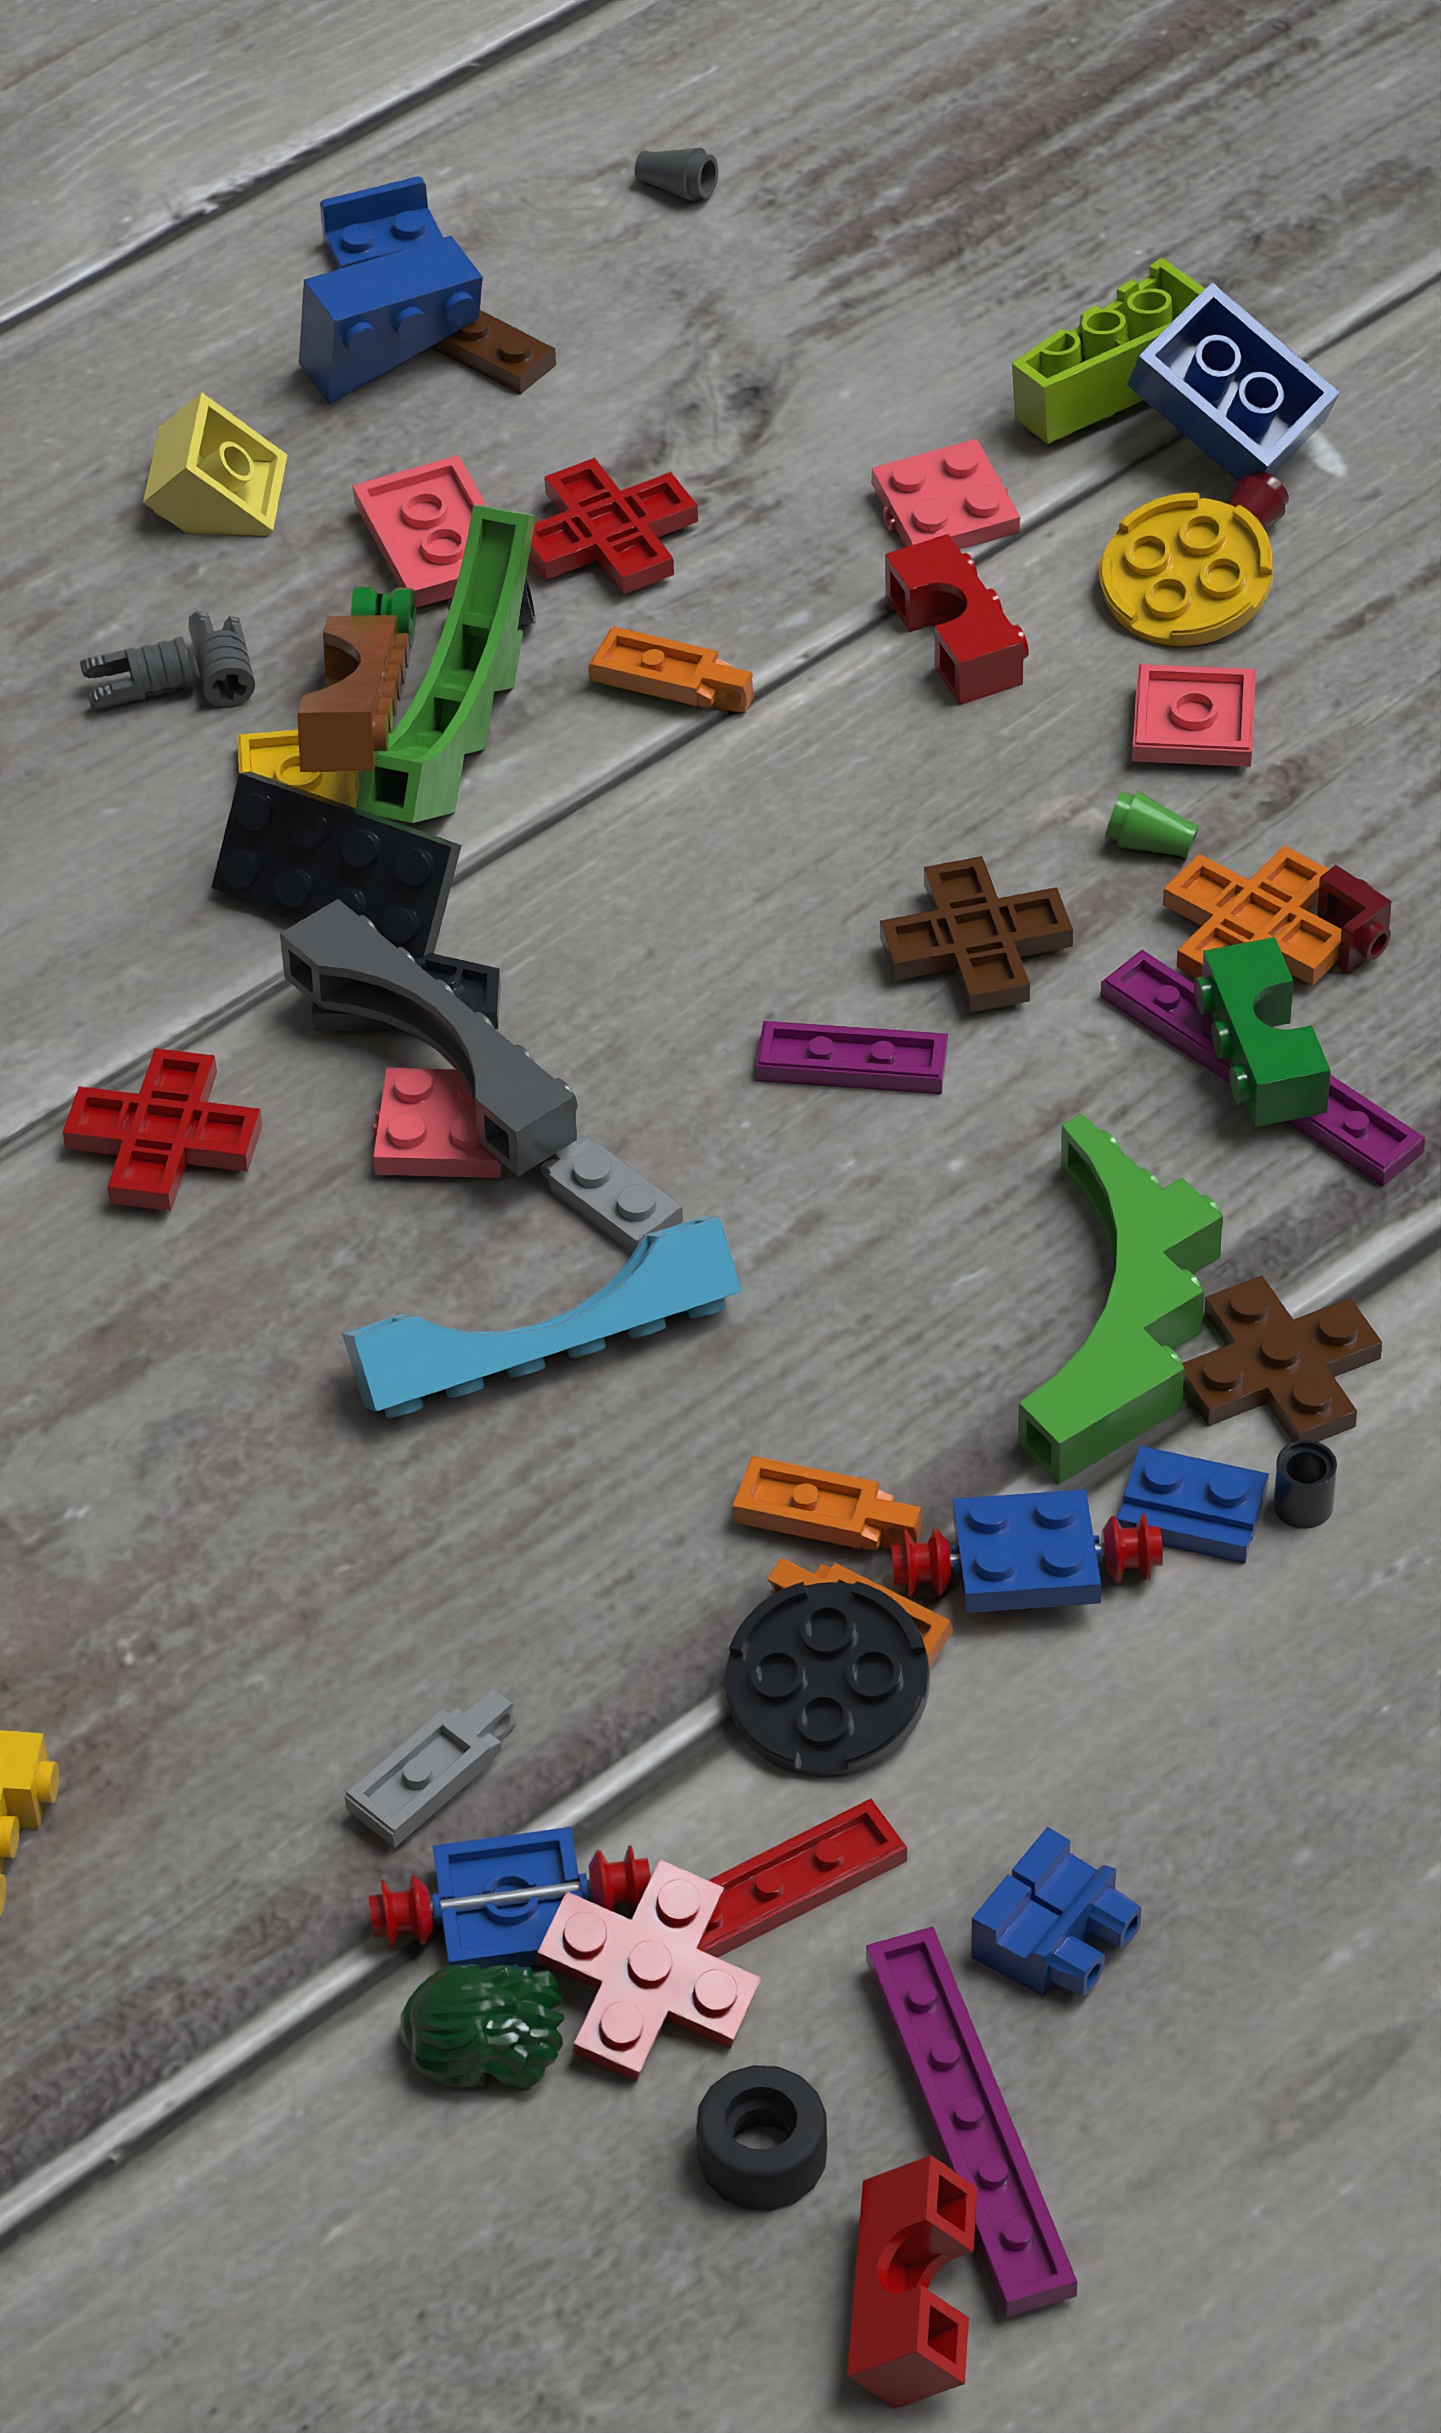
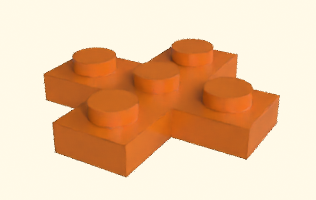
(1266, 906)

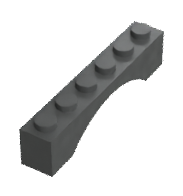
(356, 970)

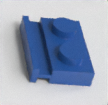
(1195, 1502)

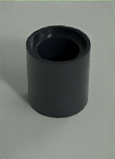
(1305, 1484)

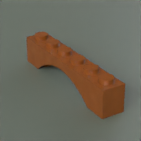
(363, 680)

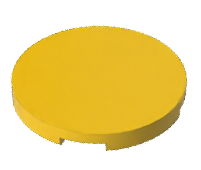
(1186, 570)

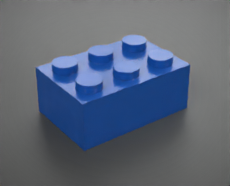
(1232, 386)

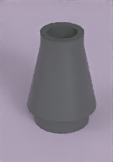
(682, 172)

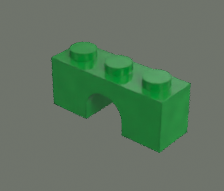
(1271, 1069)

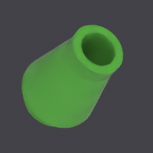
(1149, 826)

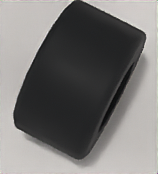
(761, 2098)

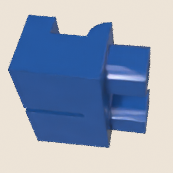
(1045, 1915)

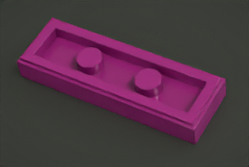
(852, 1057)

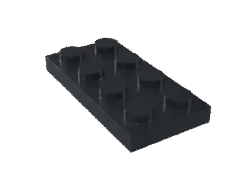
(308, 851)

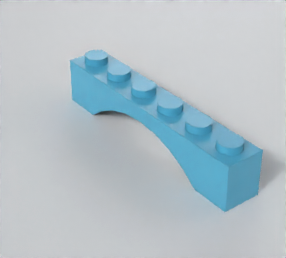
(665, 1275)

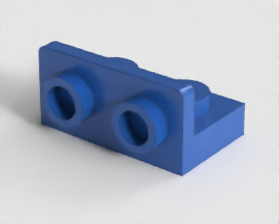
(377, 222)

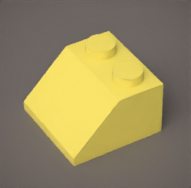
(214, 473)

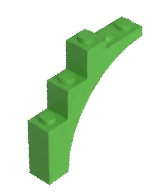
(472, 660)
(1128, 1367)

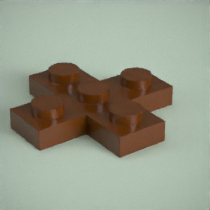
(976, 934)
(1280, 1361)

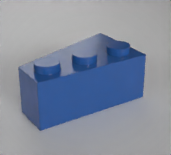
(384, 313)

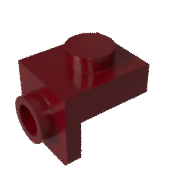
(1359, 913)

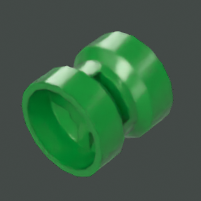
(397, 602)

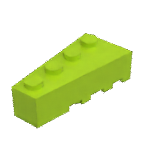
(1086, 371)

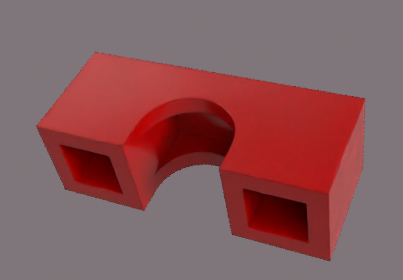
(974, 640)
(902, 2334)

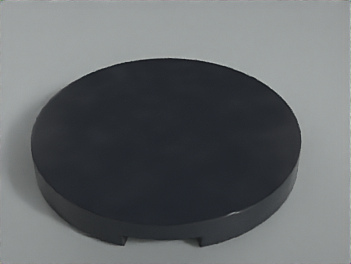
(827, 1678)

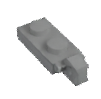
(609, 1192)
(430, 1767)

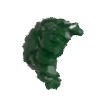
(482, 2023)

